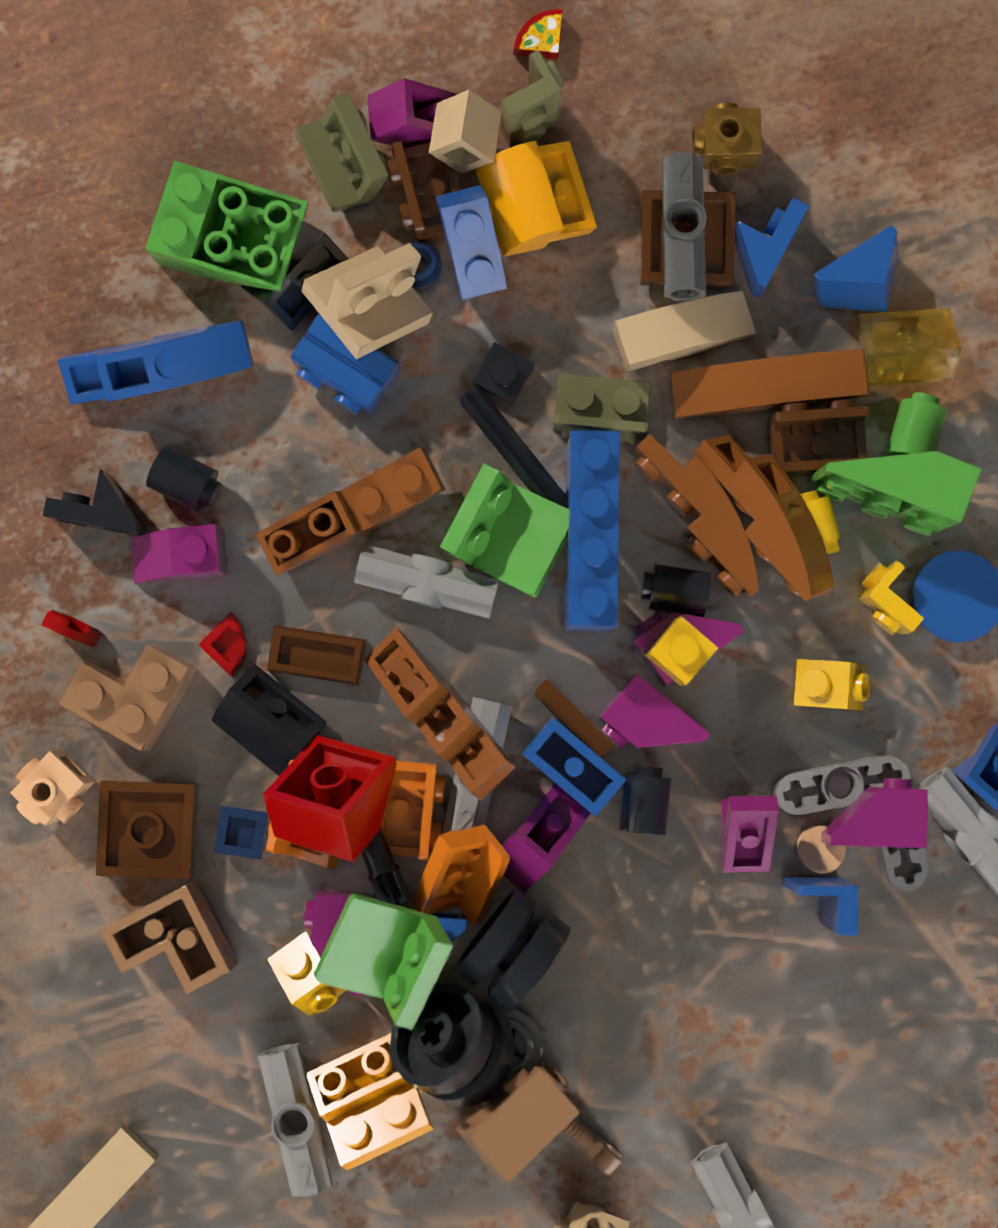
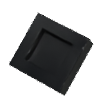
(503, 374)

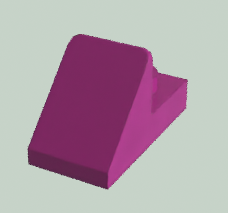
(748, 833)

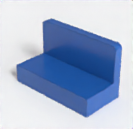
(837, 901)

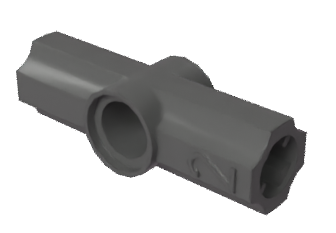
(683, 251)

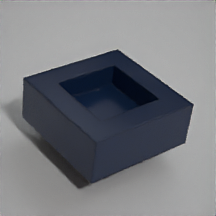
(241, 832)

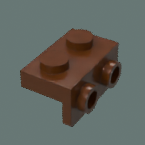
(422, 180)
(810, 439)

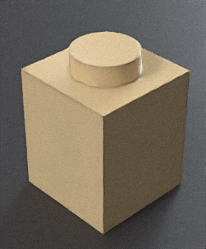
(465, 131)

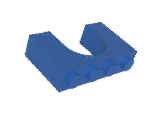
(593, 531)

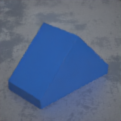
(861, 276)

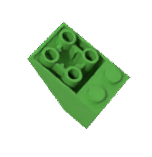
(225, 228)
(920, 488)

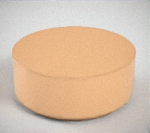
(816, 854)

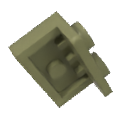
(535, 107)
(343, 155)

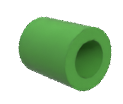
(917, 425)

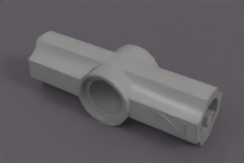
(426, 581)
(464, 808)
(968, 826)
(300, 1148)
(733, 1199)

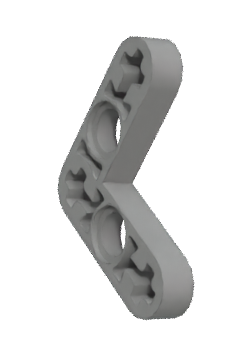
(872, 766)

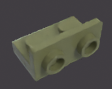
(602, 405)

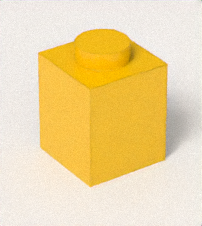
(681, 651)

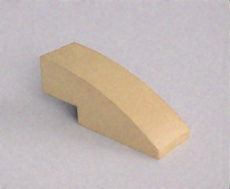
(682, 329)

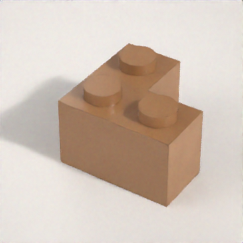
(135, 707)
(182, 928)
(517, 1124)

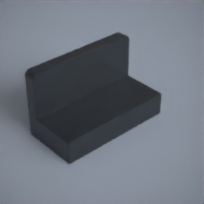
(311, 255)
(267, 719)

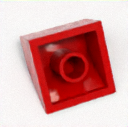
(331, 797)

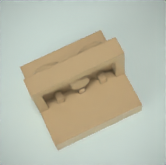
(370, 298)

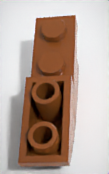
(350, 512)
(782, 522)
(717, 528)

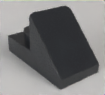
(109, 509)

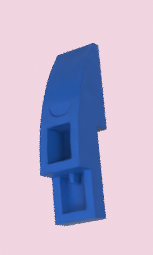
(156, 363)

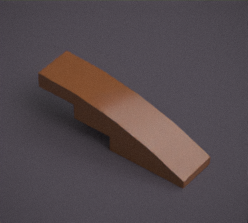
(770, 383)
(439, 713)

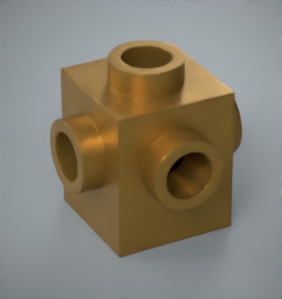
(728, 138)

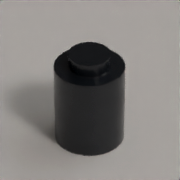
(184, 479)
(676, 590)
(645, 801)

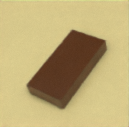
(316, 655)
(573, 718)

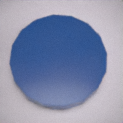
(956, 596)

